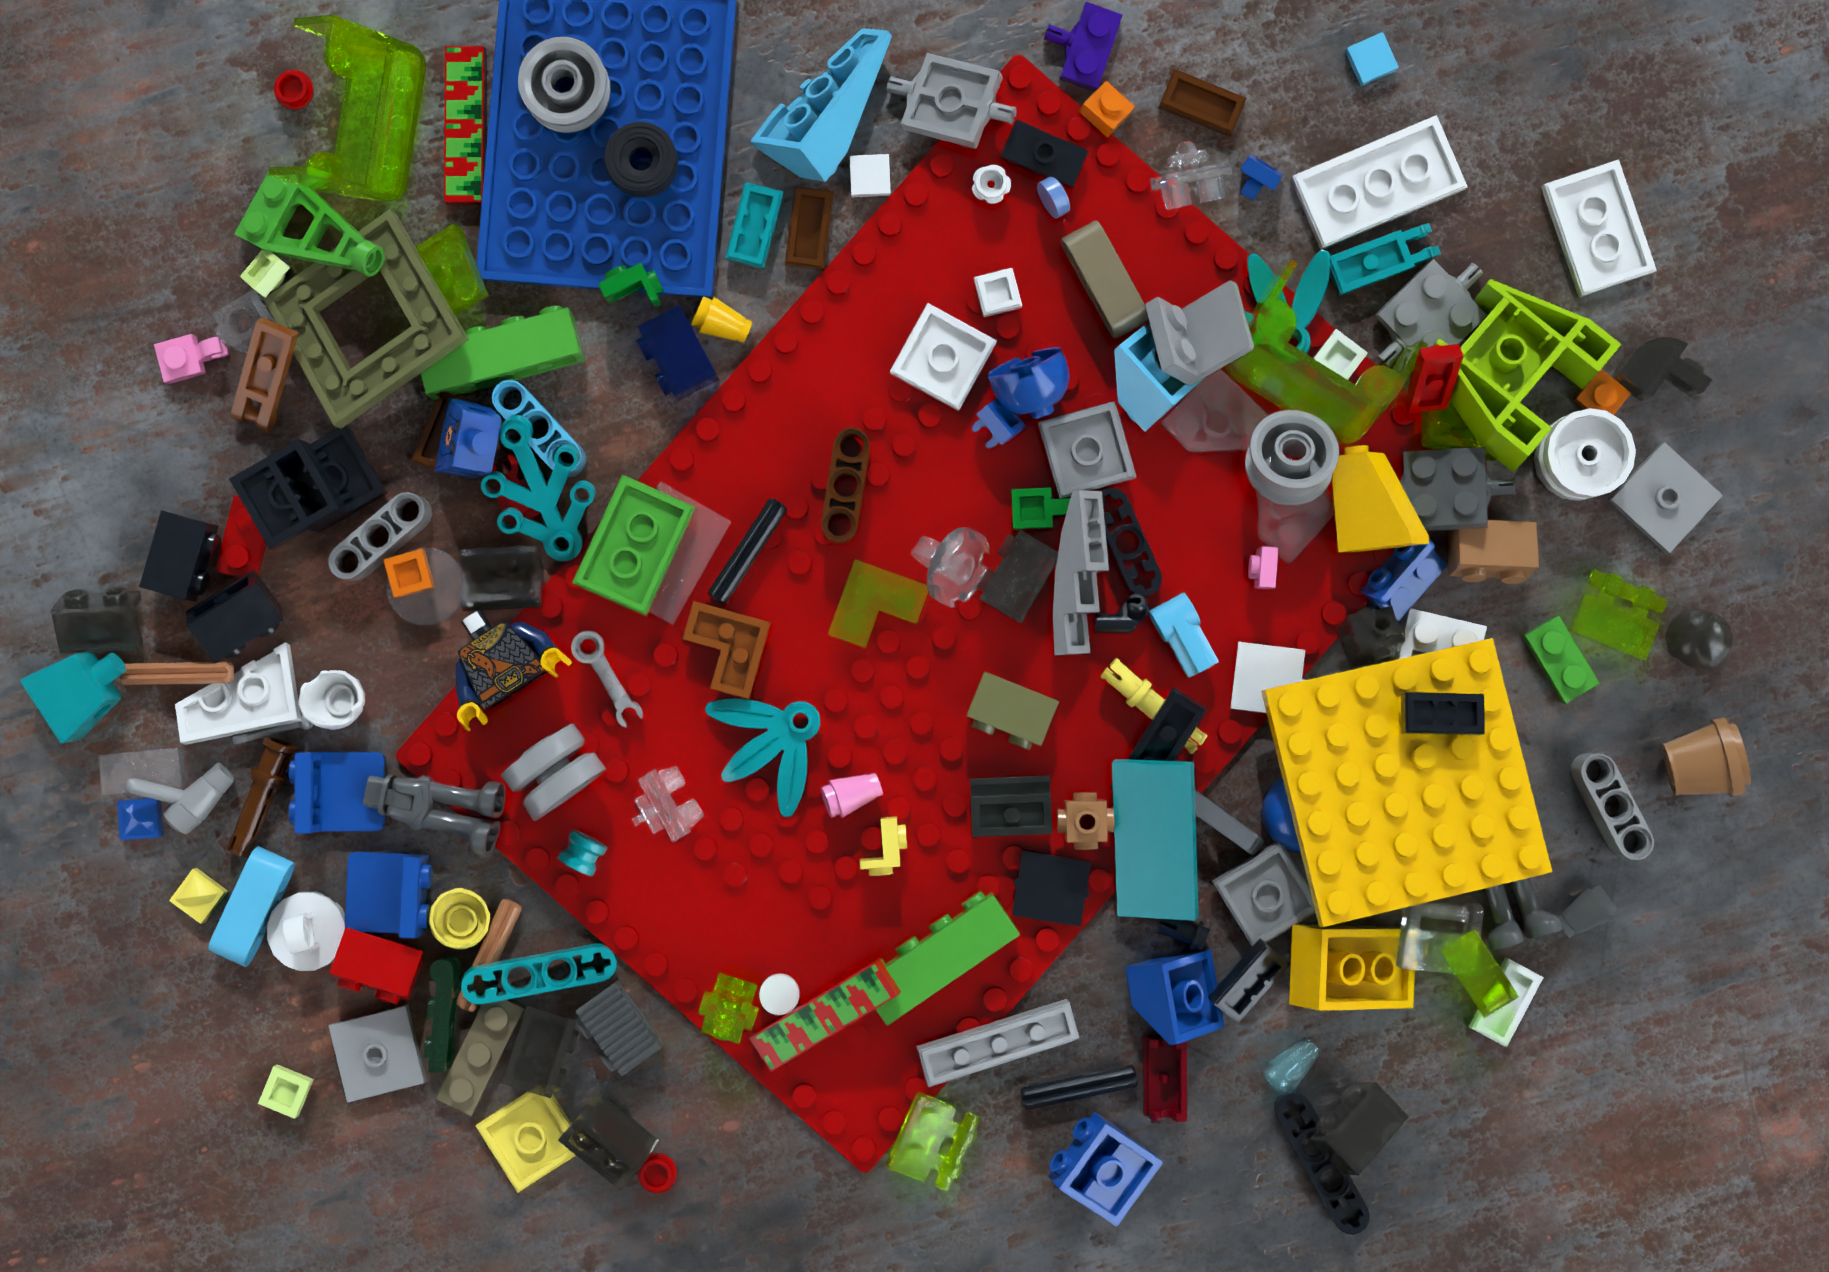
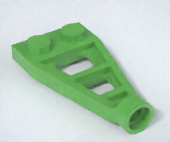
(272, 212)

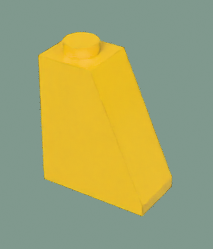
(1372, 504)

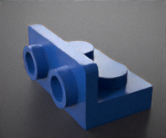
(1404, 578)

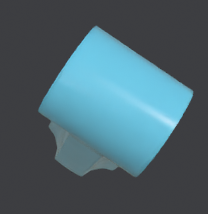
(1179, 626)

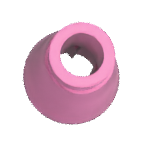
(850, 793)

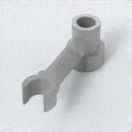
(601, 666)

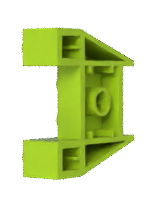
(1508, 359)

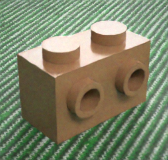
(1501, 551)

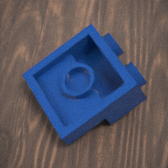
(1103, 1168)

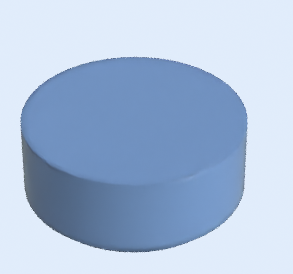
(1053, 197)

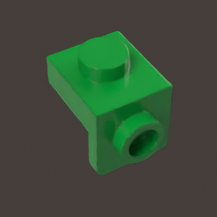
(623, 282)

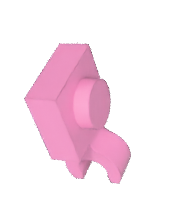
(185, 357)

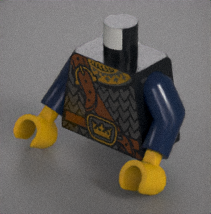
(500, 664)

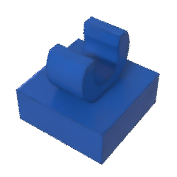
(1260, 175)
(1000, 422)

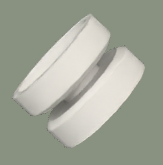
(1608, 452)

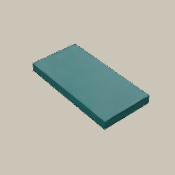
(1155, 839)

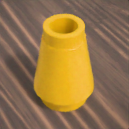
(720, 320)

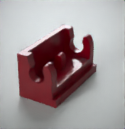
(1164, 1079)

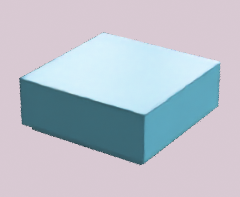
(1371, 59)

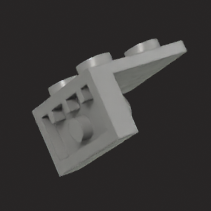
(1201, 335)

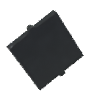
(1051, 888)

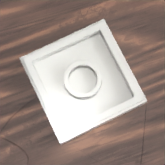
(943, 357)

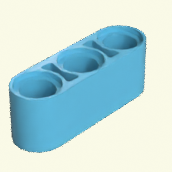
(533, 411)
(251, 906)

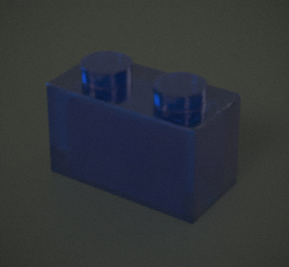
(677, 353)

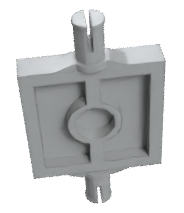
(951, 100)
(1429, 309)

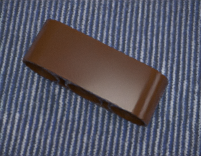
(845, 466)

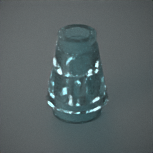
(1289, 1067)

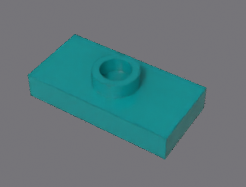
(754, 225)

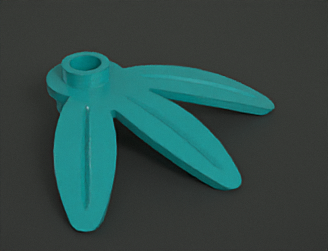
(1307, 296)
(762, 749)

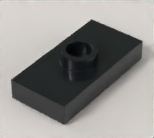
(1044, 154)
(1442, 713)
(1249, 980)

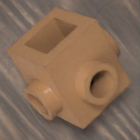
(1074, 809)

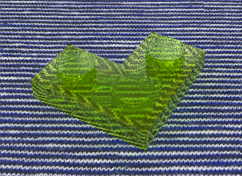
(871, 591)

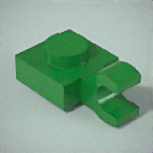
(1035, 507)

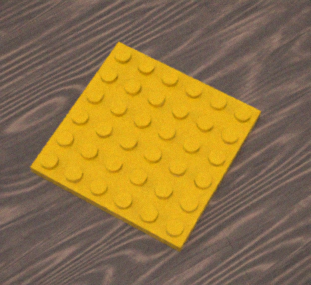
(1400, 814)

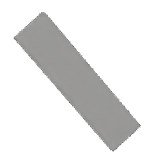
(997, 1042)

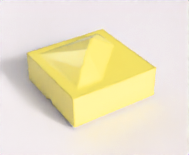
(198, 895)

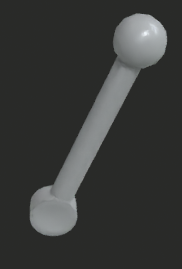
(304, 724)

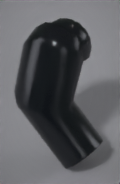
(1126, 618)

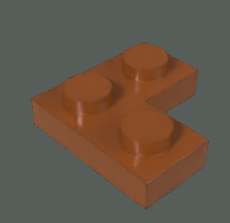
(740, 643)

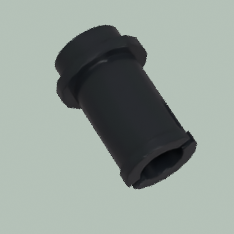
(1186, 932)

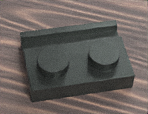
(1011, 806)

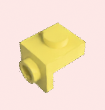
(892, 840)

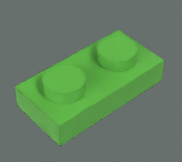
(1560, 659)

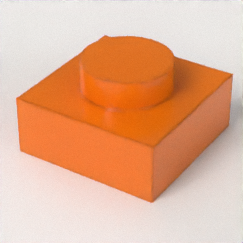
(1106, 109)
(1602, 394)
(409, 573)

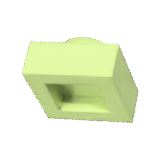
(265, 272)
(285, 1091)

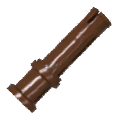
(266, 779)

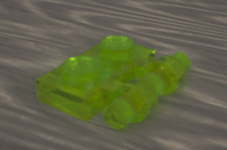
(1614, 626)
(922, 1136)

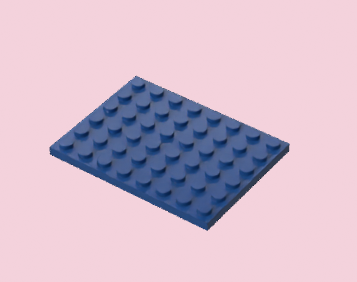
(547, 193)

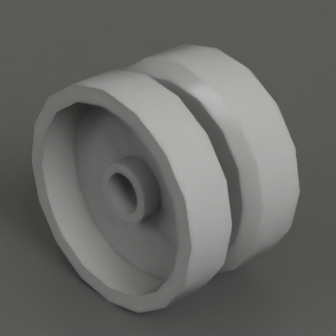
(550, 767)

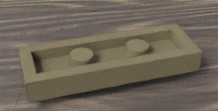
(480, 1055)

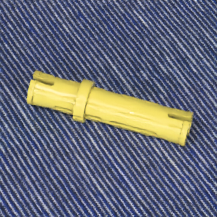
(1142, 696)

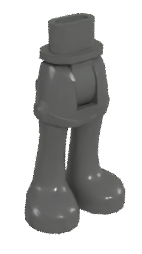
(414, 799)
(1534, 919)

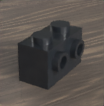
(180, 556)
(234, 617)

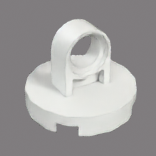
(306, 930)

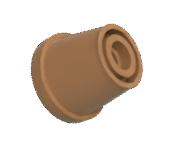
(1708, 761)

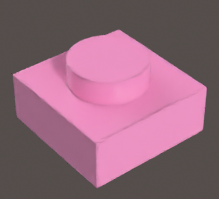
(1263, 567)

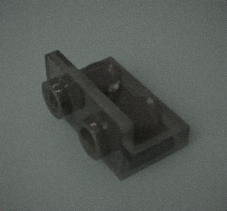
(97, 621)

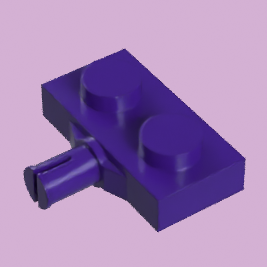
(1086, 45)

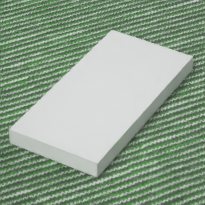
(1378, 182)

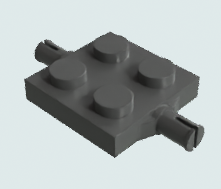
(1451, 487)

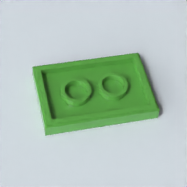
(634, 545)

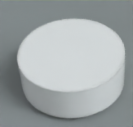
(779, 994)

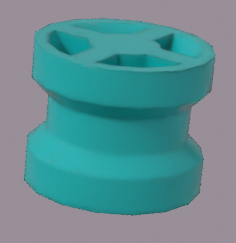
(582, 852)

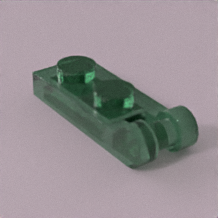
(443, 1012)

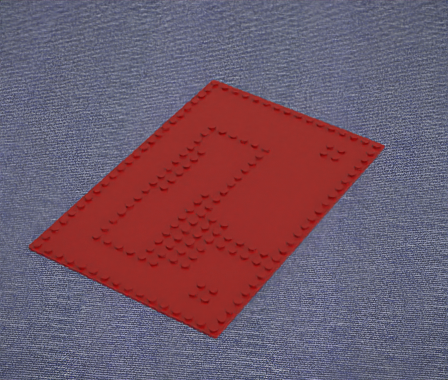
(788, 893)

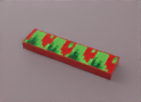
(464, 124)
(825, 1014)

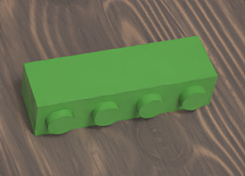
(507, 353)
(946, 952)

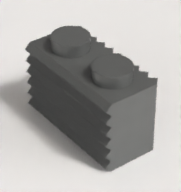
(618, 1029)

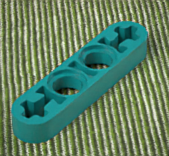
(540, 980)

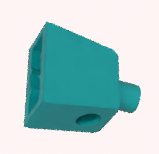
(75, 693)

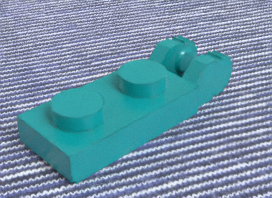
(1378, 259)

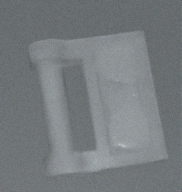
(1421, 947)

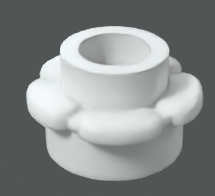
(991, 173)

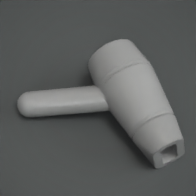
(190, 805)

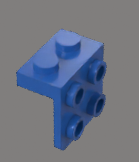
(332, 791)
(388, 893)

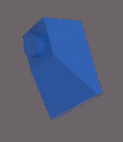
(1174, 995)

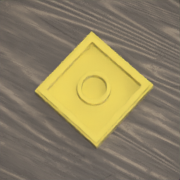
(526, 1138)

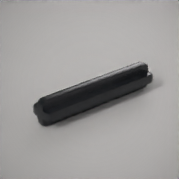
(747, 551)
(1079, 1087)

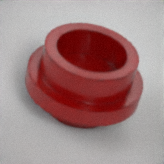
(293, 89)
(657, 1173)

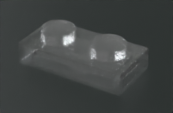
(156, 766)

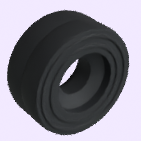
(637, 137)

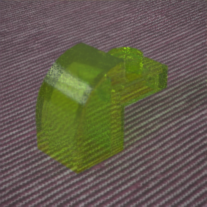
(1479, 973)

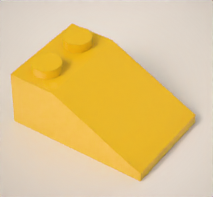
(1348, 968)

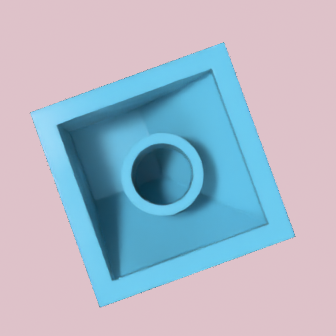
(1141, 384)

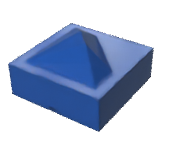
(140, 819)

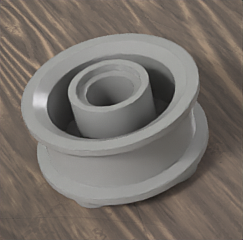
(559, 59)
(1298, 436)

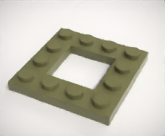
(432, 334)

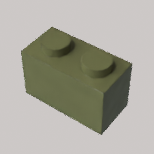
(1012, 710)

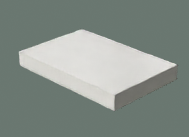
(1598, 228)

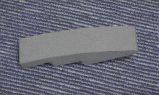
(1079, 558)

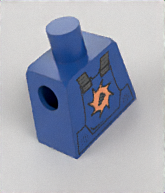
(468, 439)

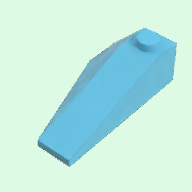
(821, 122)

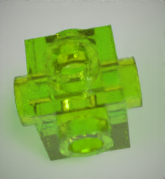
(729, 1008)

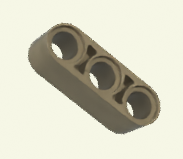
(1105, 279)

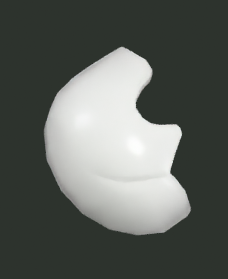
(332, 699)

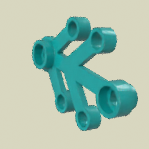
(540, 496)

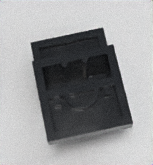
(308, 486)

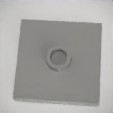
(1087, 449)
(1665, 498)
(1266, 894)
(377, 1053)

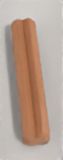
(178, 673)
(492, 946)

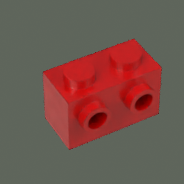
(376, 965)

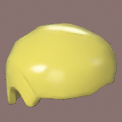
(459, 919)

